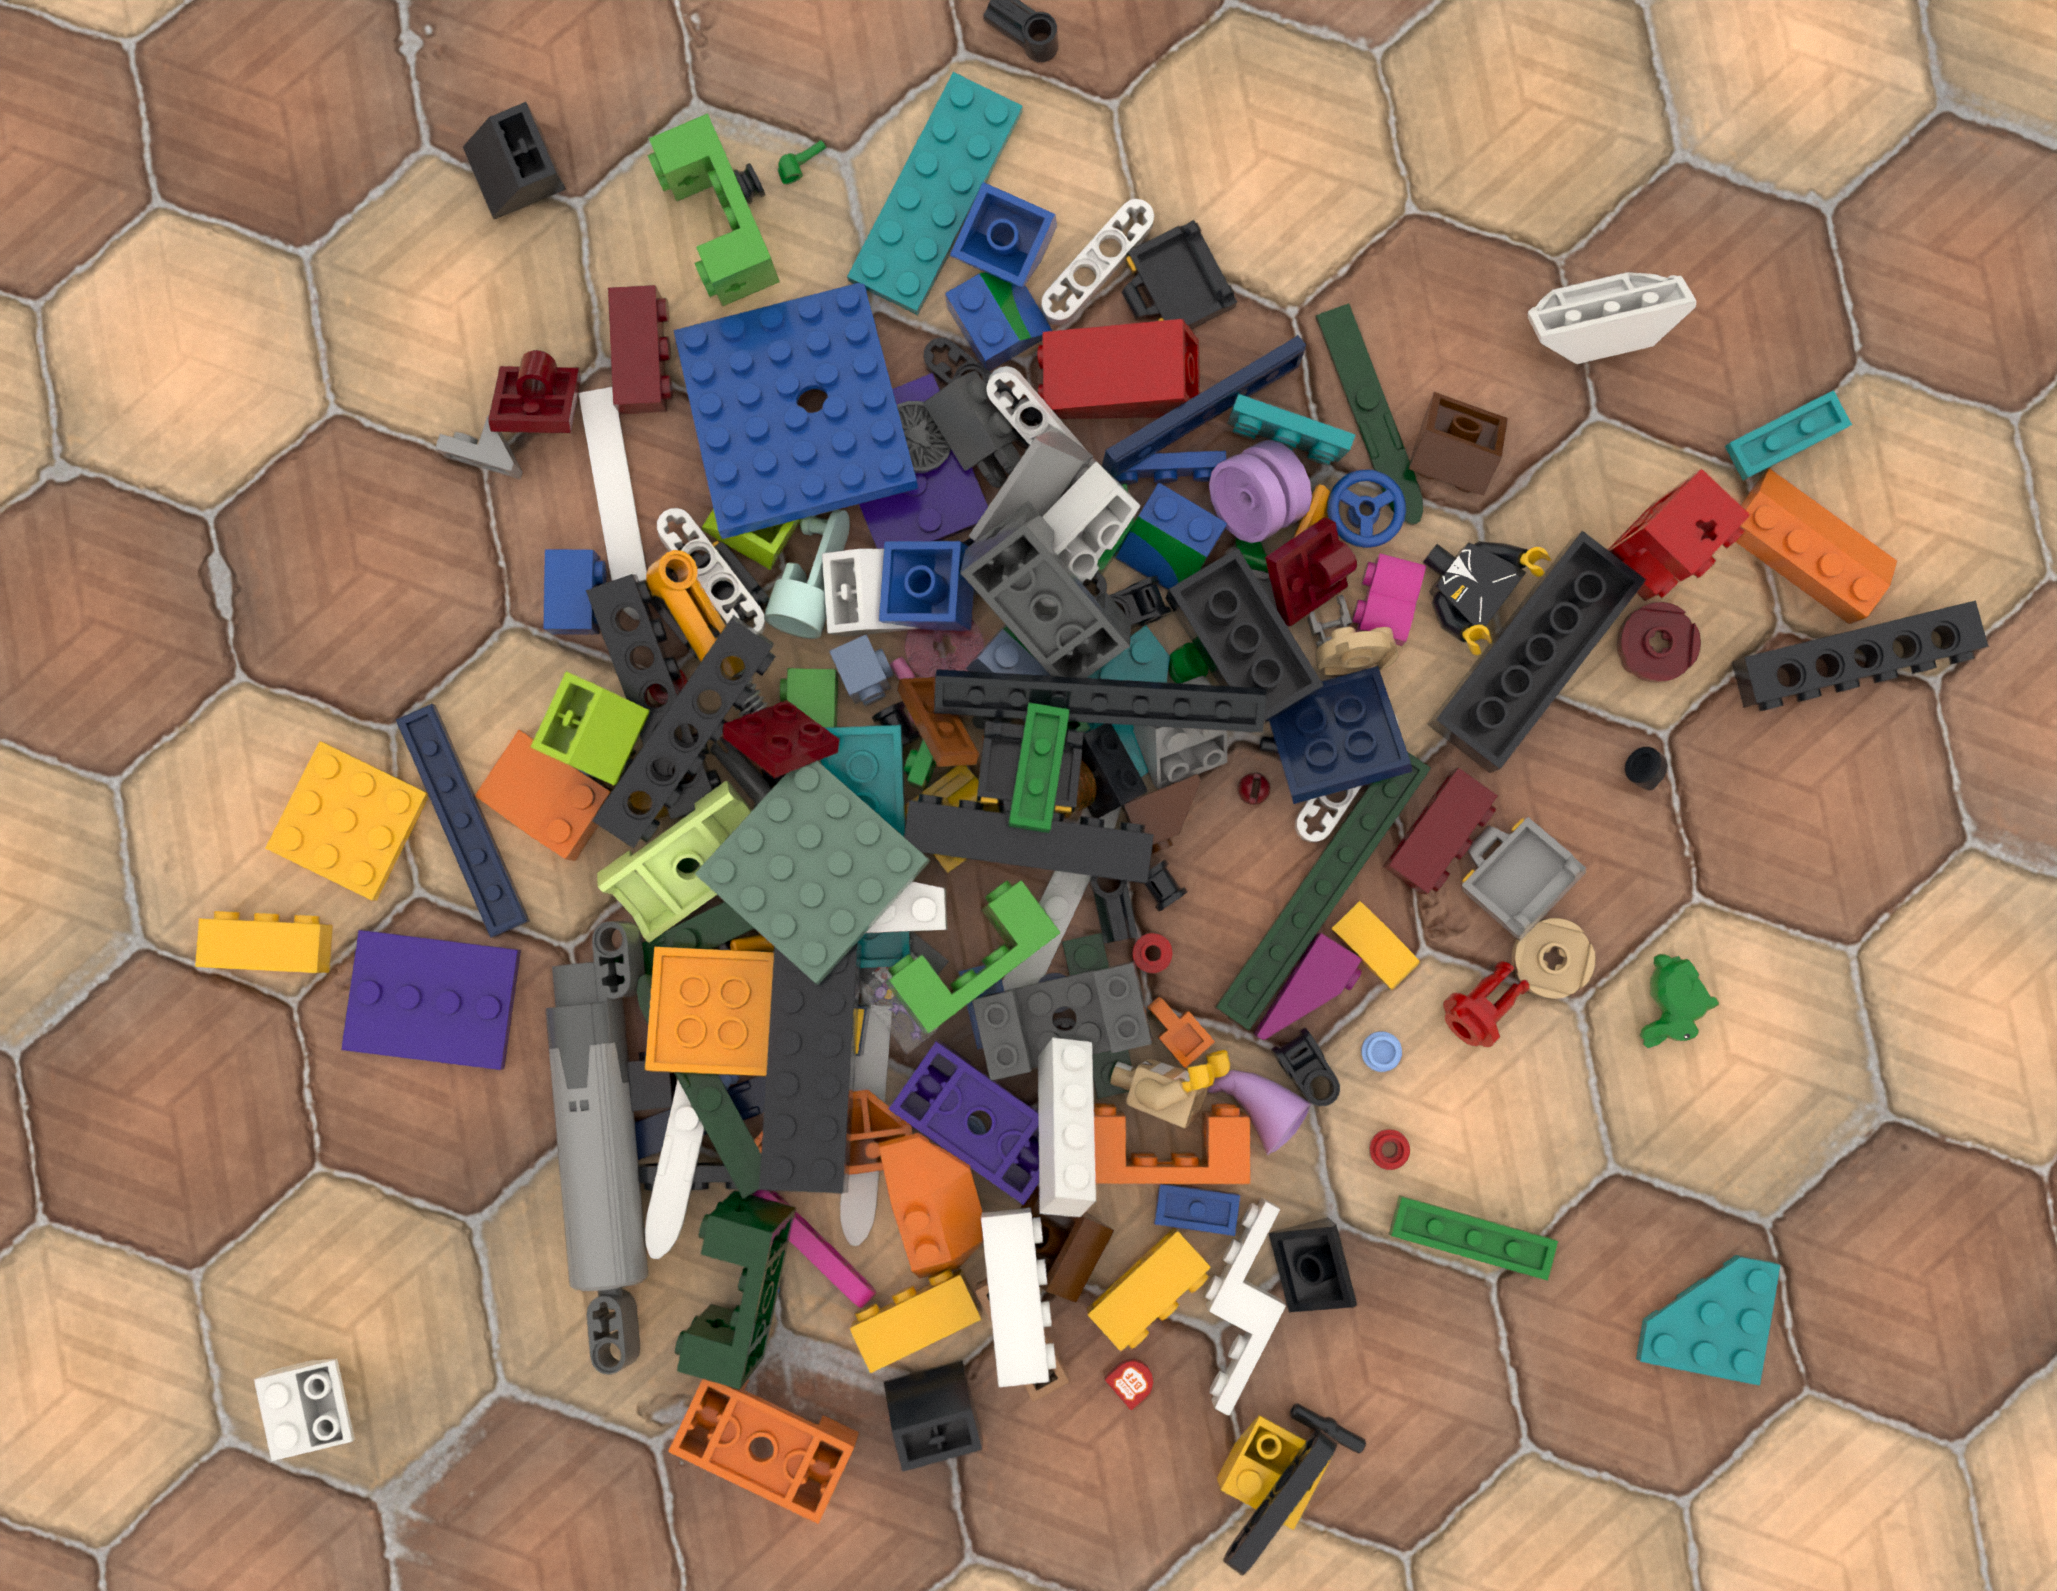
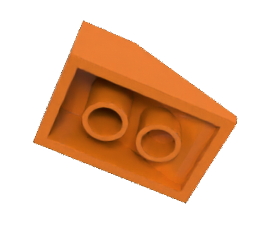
(544, 797)

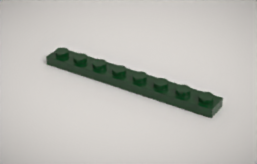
(1318, 895)

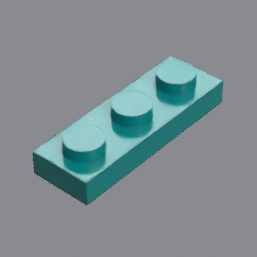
(1788, 435)

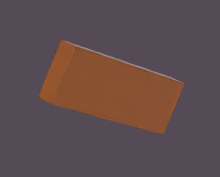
(941, 732)

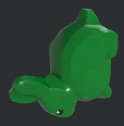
(1680, 998)

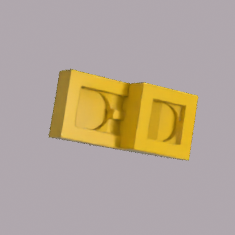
(1375, 945)

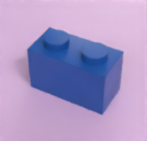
(566, 579)

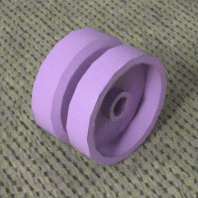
(1260, 491)

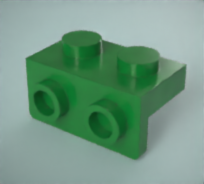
(920, 767)

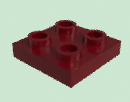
(535, 396)
(1309, 570)
(780, 738)

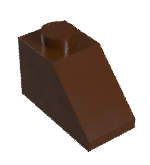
(1163, 811)

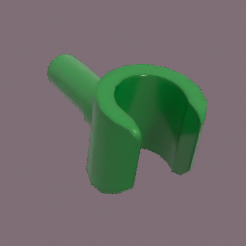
(789, 163)

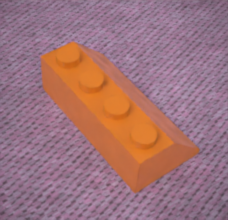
(1814, 549)

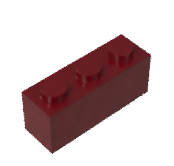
(639, 349)
(1441, 832)

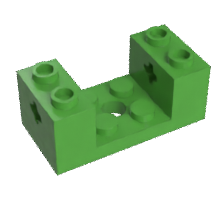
(693, 160)
(1019, 923)

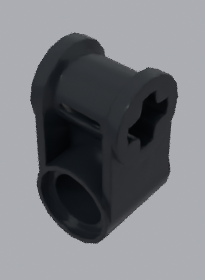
(1142, 602)
(1306, 1067)

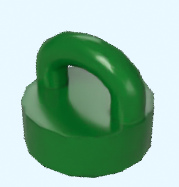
(1186, 664)

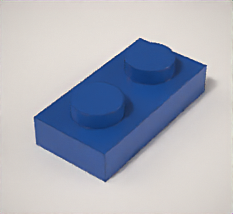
(1197, 1209)

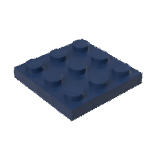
(1340, 737)

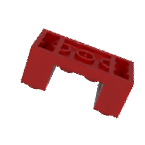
(1669, 538)

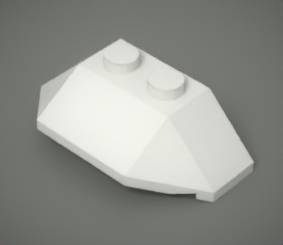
(1610, 315)

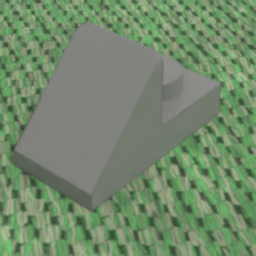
(490, 453)

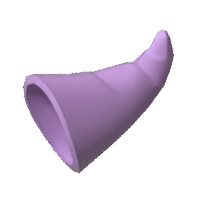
(1271, 1107)

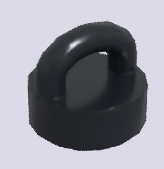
(1646, 767)

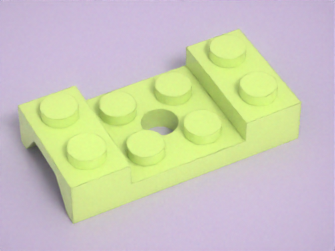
(650, 881)

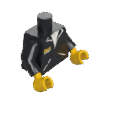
(1477, 585)

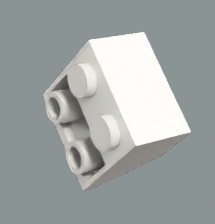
(854, 592)
(304, 1408)

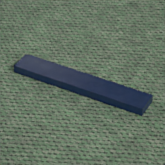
(1203, 407)
(462, 820)

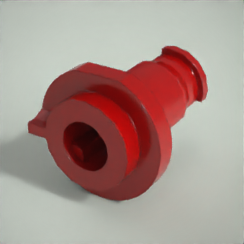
(1474, 1016)

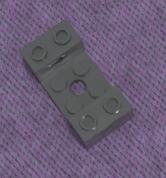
(1017, 568)
(1020, 1020)

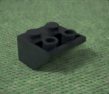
(512, 161)
(932, 1415)

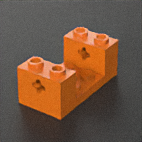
(1223, 1151)
(804, 1458)

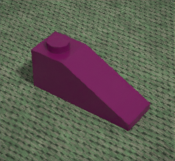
(1316, 979)

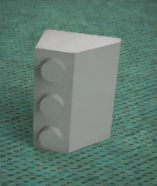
(1040, 477)

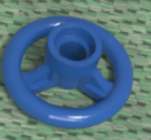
(1365, 523)

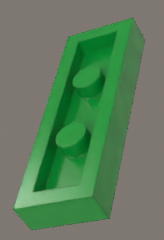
(1039, 767)

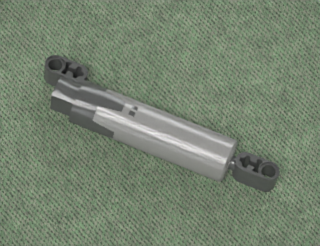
(599, 1139)

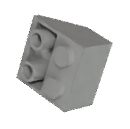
(1180, 752)

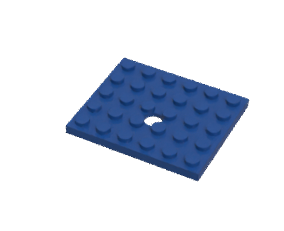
(764, 451)

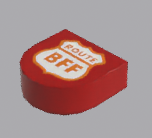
(1131, 1381)

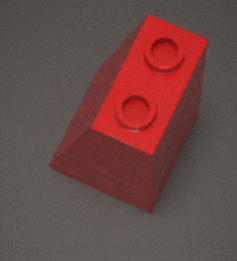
(1119, 370)

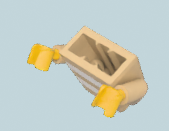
(1169, 1090)

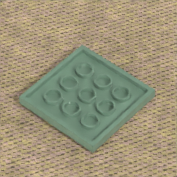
(812, 868)

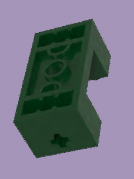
(732, 1343)

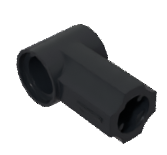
(1021, 24)
(1114, 912)

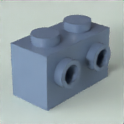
(862, 670)

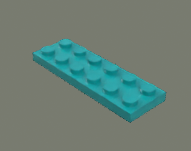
(935, 193)
(872, 768)

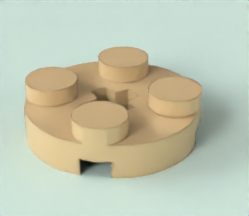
(1355, 651)
(1565, 977)

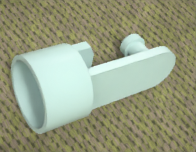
(798, 605)

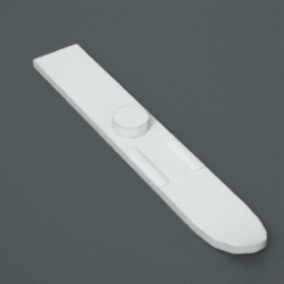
(613, 486)
(1060, 905)
(673, 1176)
(860, 1202)

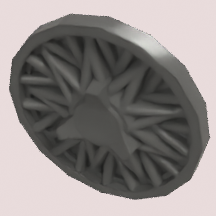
(924, 440)

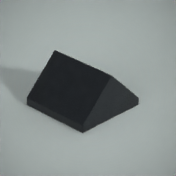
(1313, 1267)

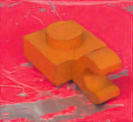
(1182, 1035)

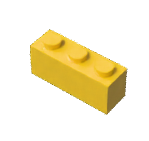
(264, 943)
(1149, 1290)
(915, 1319)

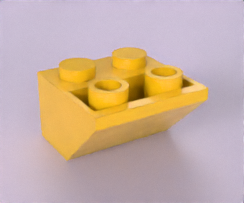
(1258, 1463)

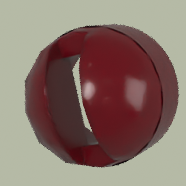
(1245, 786)

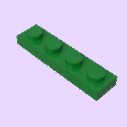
(1473, 1237)

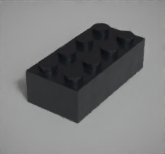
(1243, 634)

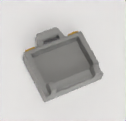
(1521, 876)

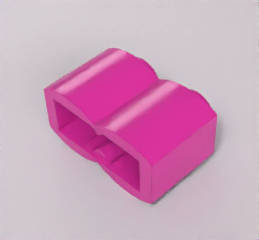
(1390, 596)

